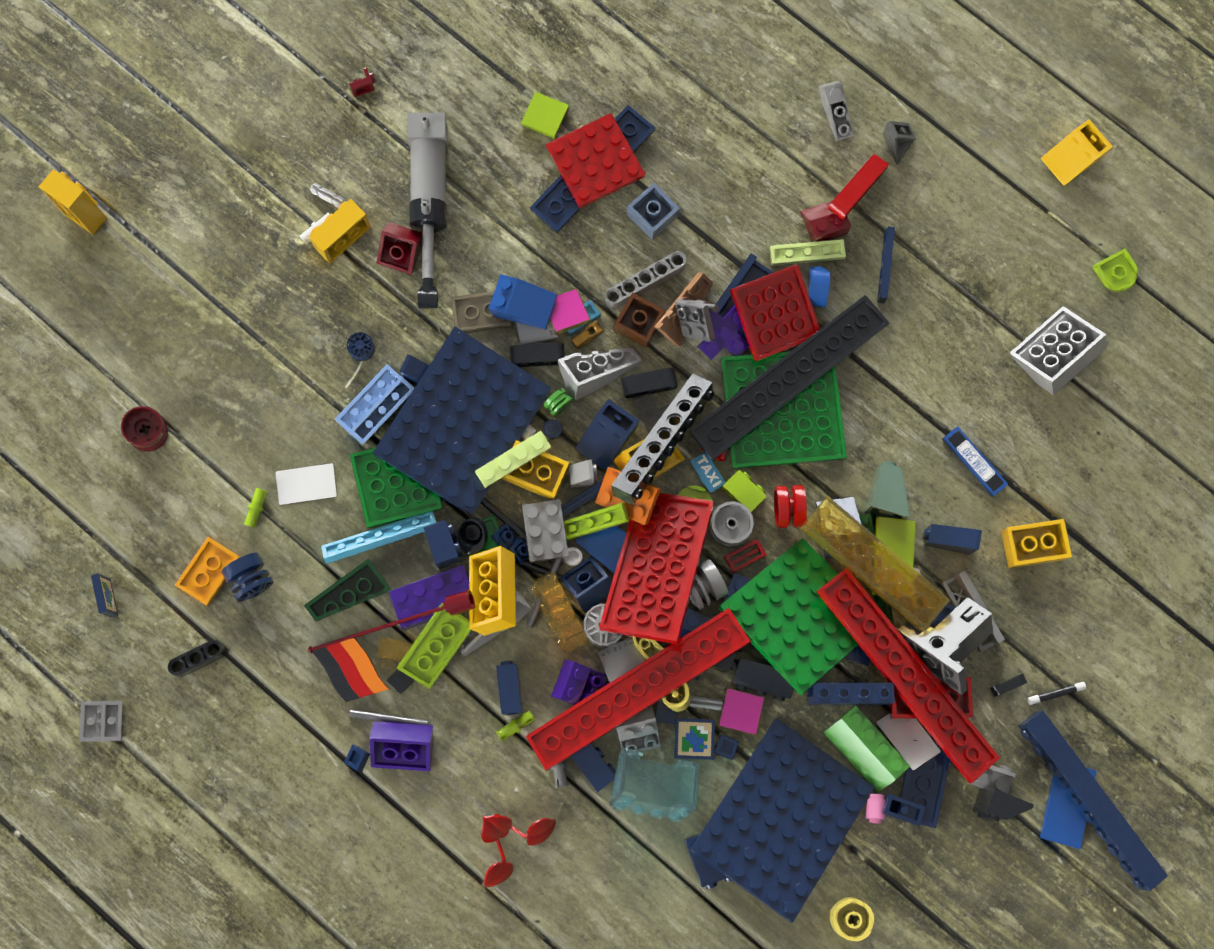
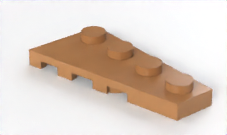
(669, 323)

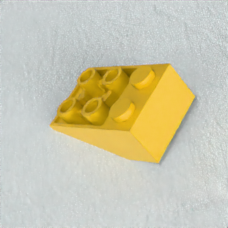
(1077, 152)

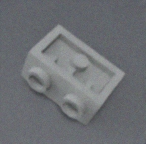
(995, 778)

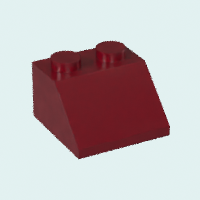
(824, 224)
(399, 248)

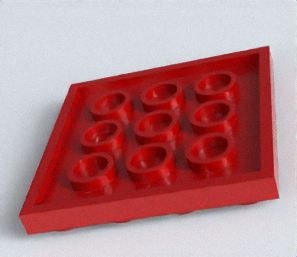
(595, 160)
(775, 312)

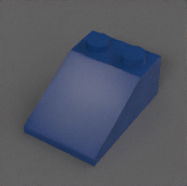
(522, 302)

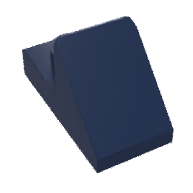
(903, 810)

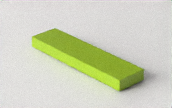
(596, 521)

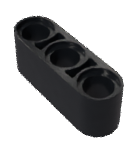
(536, 354)
(649, 382)
(187, 658)

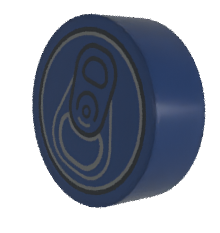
(552, 429)

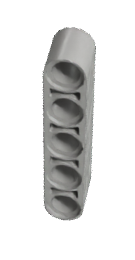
(650, 273)

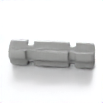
(326, 194)

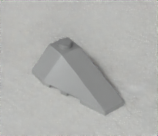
(593, 371)

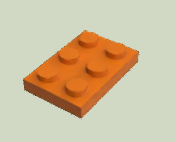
(640, 511)

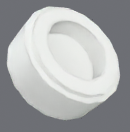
(575, 557)

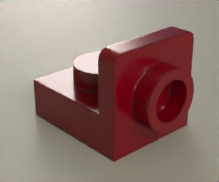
(363, 86)

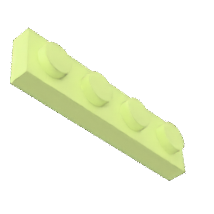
(807, 252)
(513, 459)

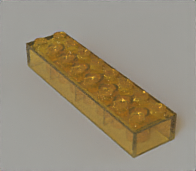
(874, 564)

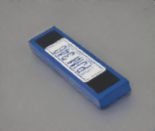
(975, 461)

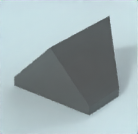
(899, 138)

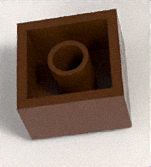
(638, 320)

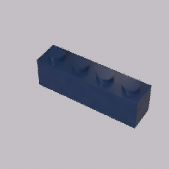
(593, 767)

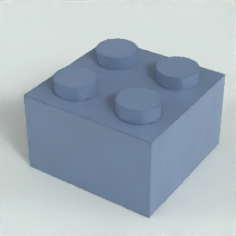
(653, 211)

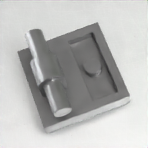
(696, 319)

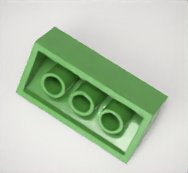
(866, 749)

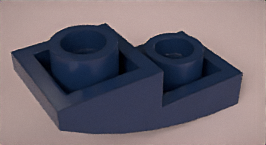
(504, 537)

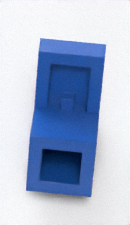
(818, 286)

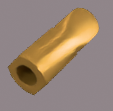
(585, 337)

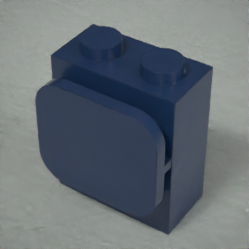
(706, 874)

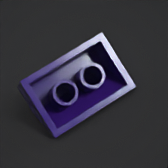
(401, 746)

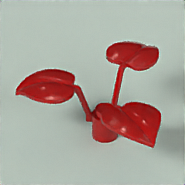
(498, 827)

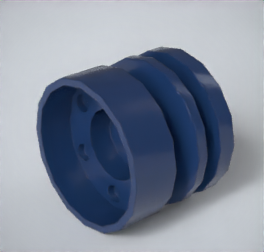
(246, 576)

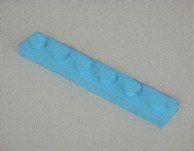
(377, 537)

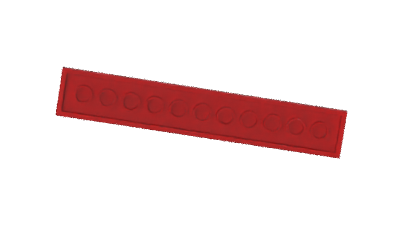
(909, 675)
(637, 689)

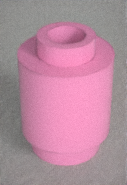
(874, 808)

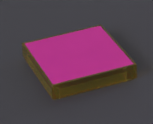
(568, 312)
(741, 711)

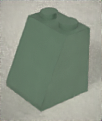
(888, 493)

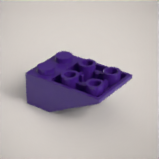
(577, 682)

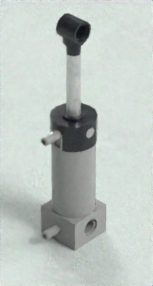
(427, 207)

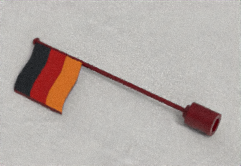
(349, 663)

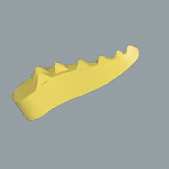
(678, 699)

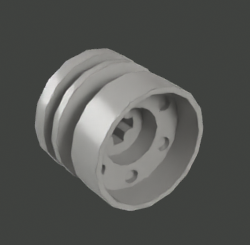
(706, 583)
(592, 631)

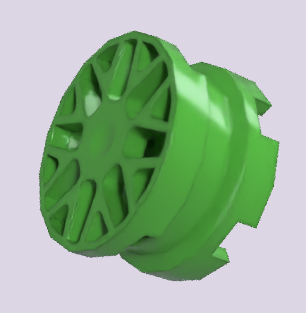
(558, 402)

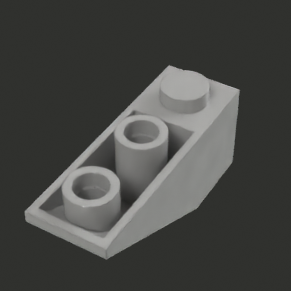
(836, 109)

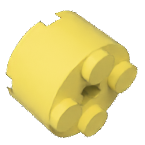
(862, 923)

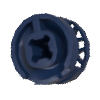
(360, 346)

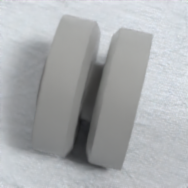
(725, 534)

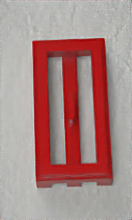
(731, 563)

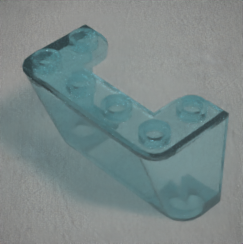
(654, 787)

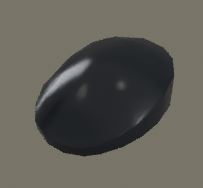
(472, 535)

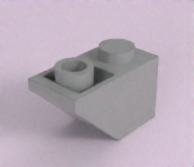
(582, 474)

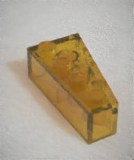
(560, 612)

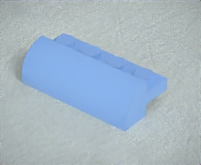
(374, 404)

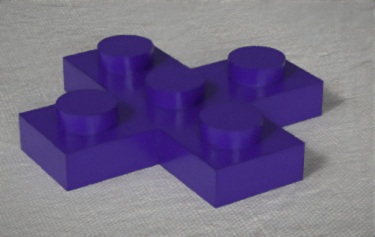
(725, 334)

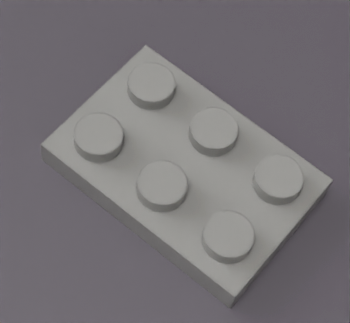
(545, 531)

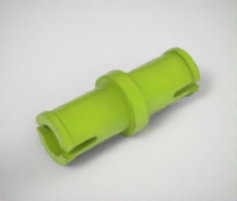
(255, 507)
(515, 726)

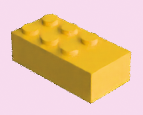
(73, 201)
(493, 590)

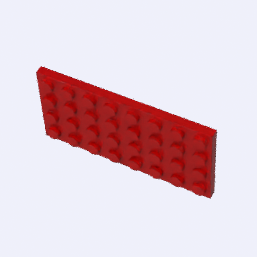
(658, 570)

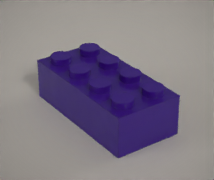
(427, 595)

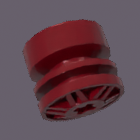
(134, 426)

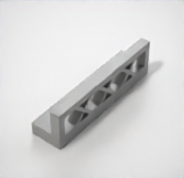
(970, 592)

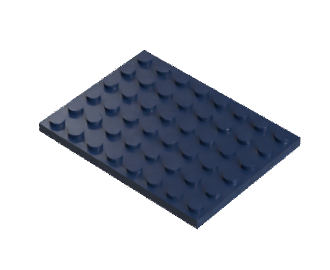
(460, 419)
(782, 820)

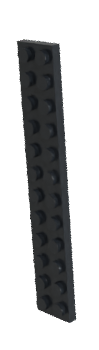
(788, 377)

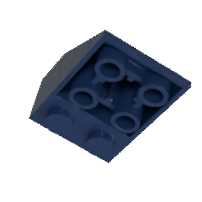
(607, 434)

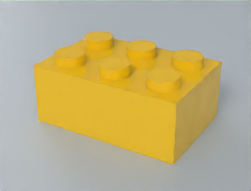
(339, 230)
(540, 475)
(1036, 543)

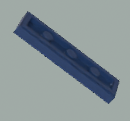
(885, 265)

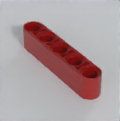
(858, 186)

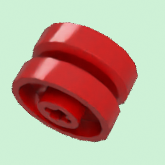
(790, 506)

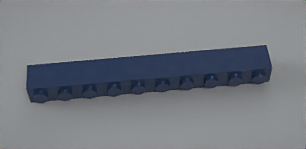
(1093, 801)

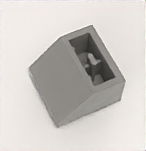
(639, 732)

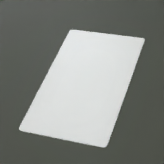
(306, 484)
(902, 735)

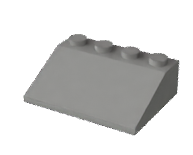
(1059, 350)

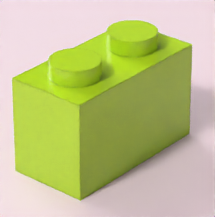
(744, 491)

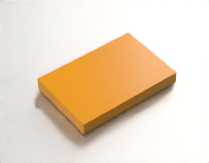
(203, 575)

